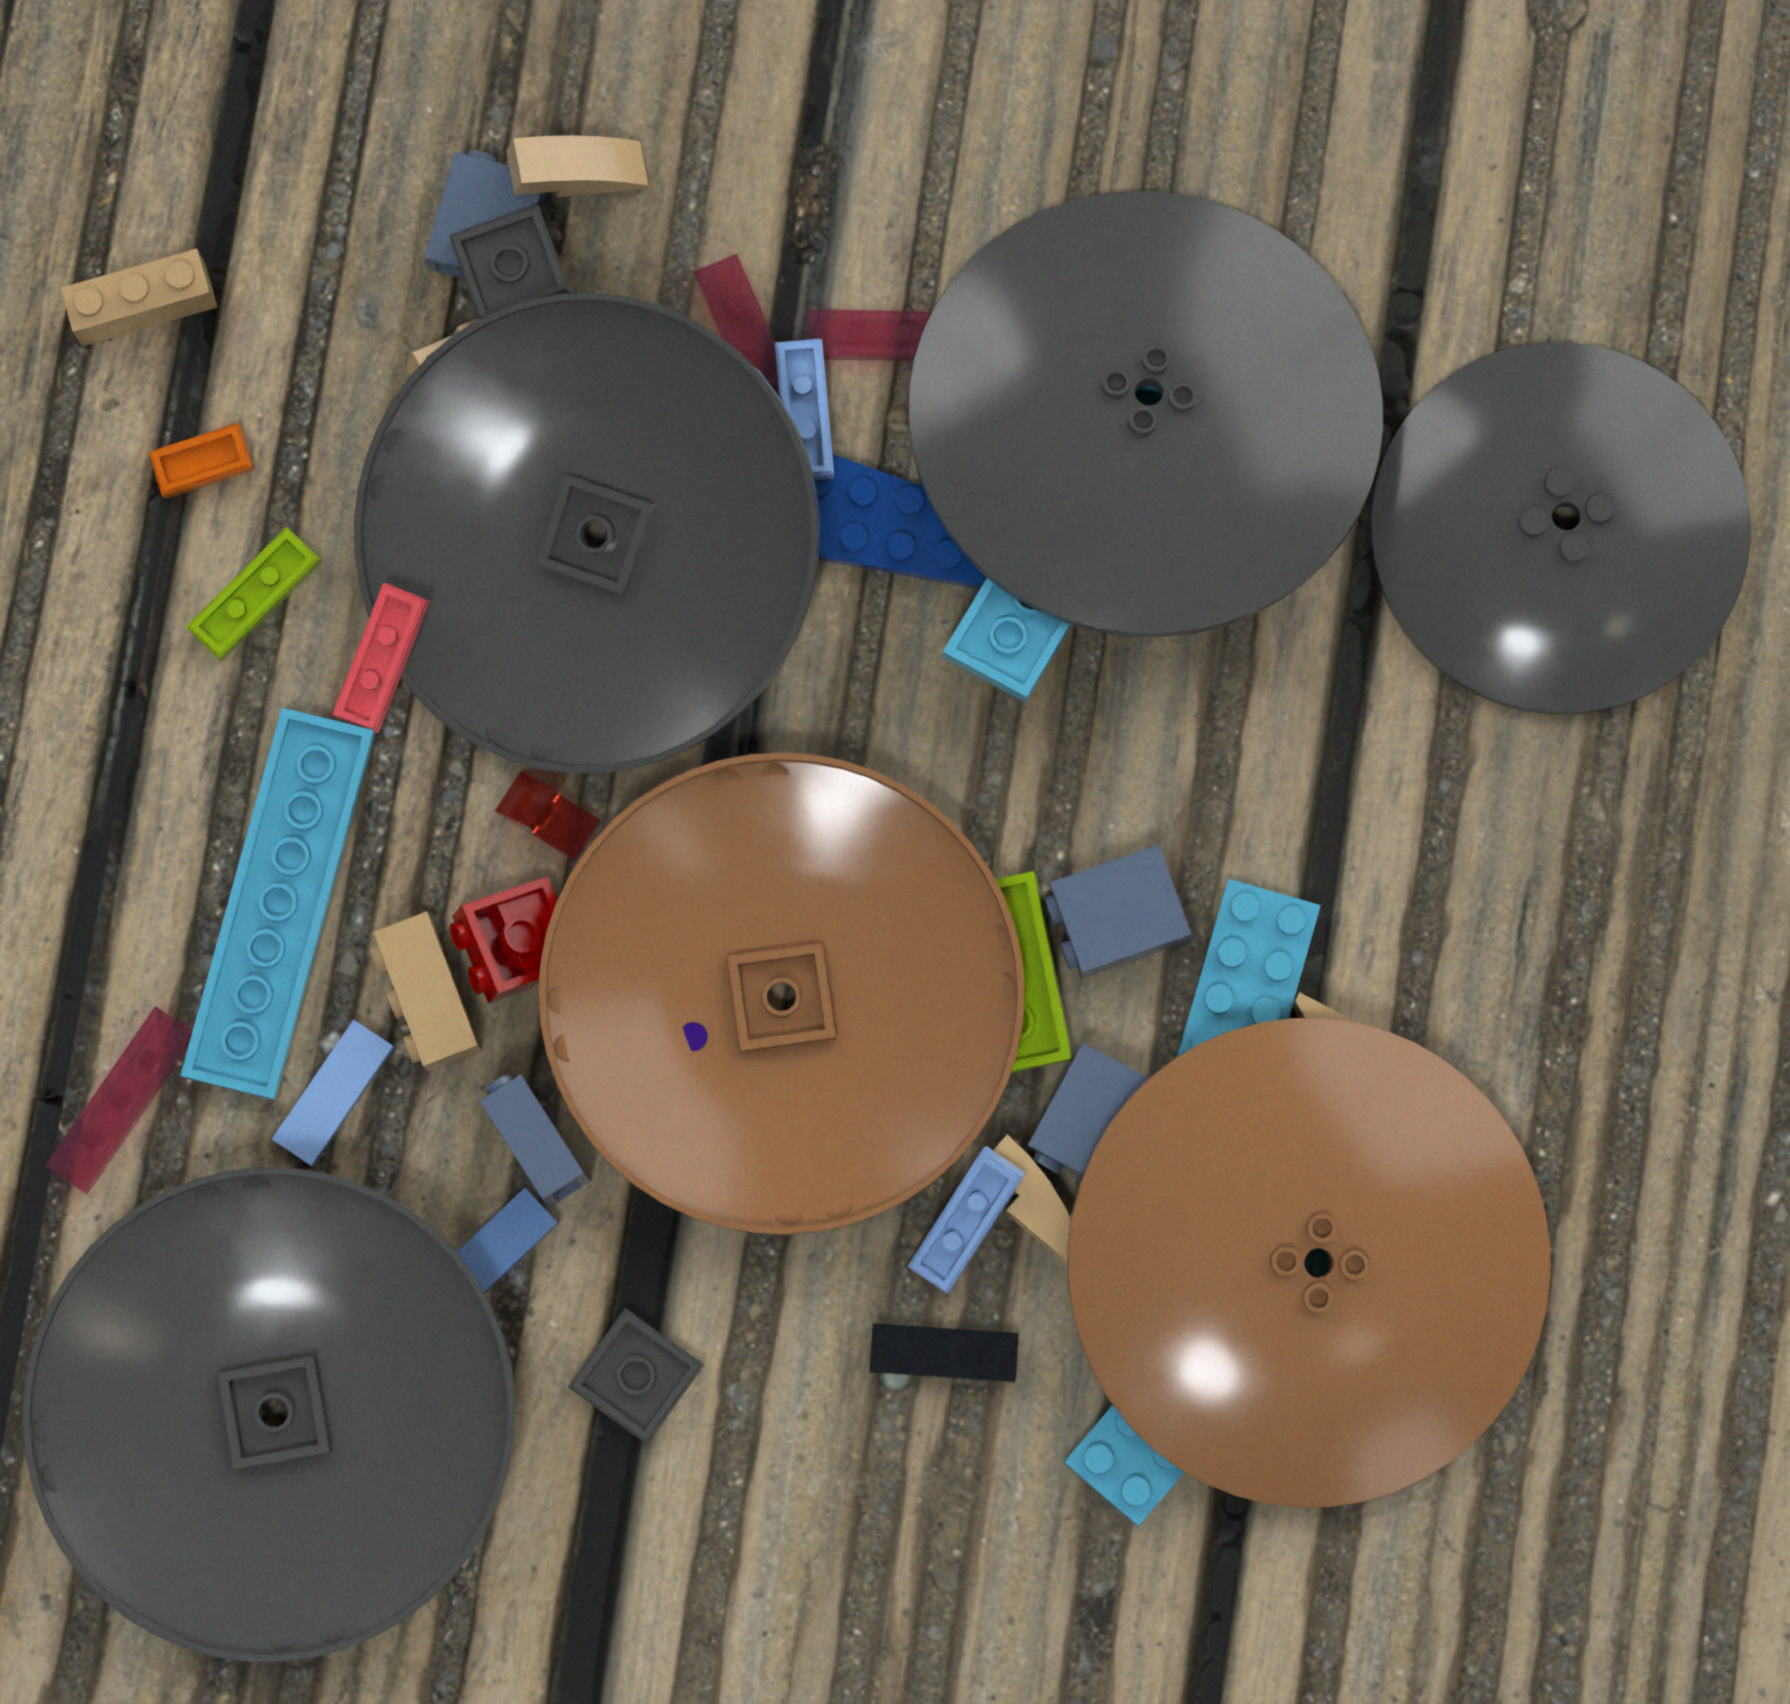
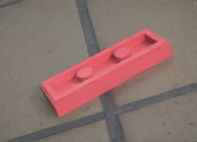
(381, 657)

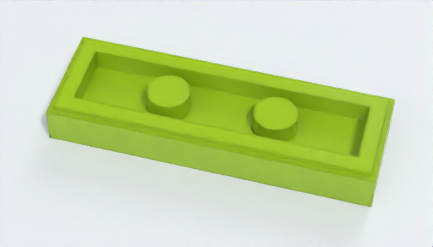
(254, 594)

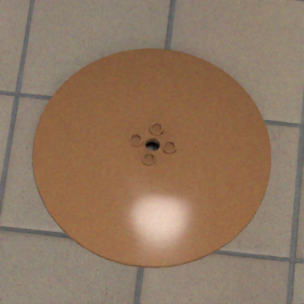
(804, 883)
(1200, 1238)

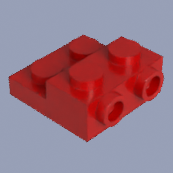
(505, 938)

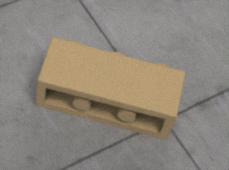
(139, 297)
(424, 992)

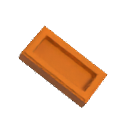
(201, 461)

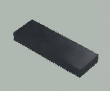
(943, 1352)

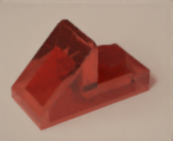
(548, 815)

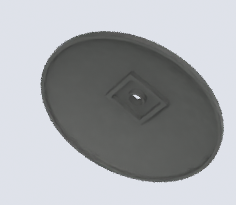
(1543, 610)

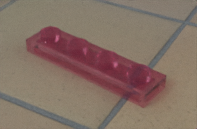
(121, 1100)

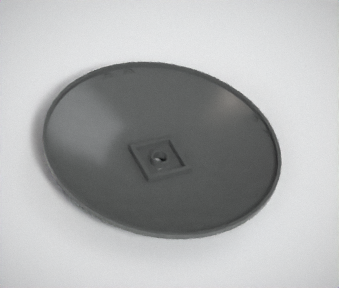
(1128, 507)
(484, 510)
(156, 1435)

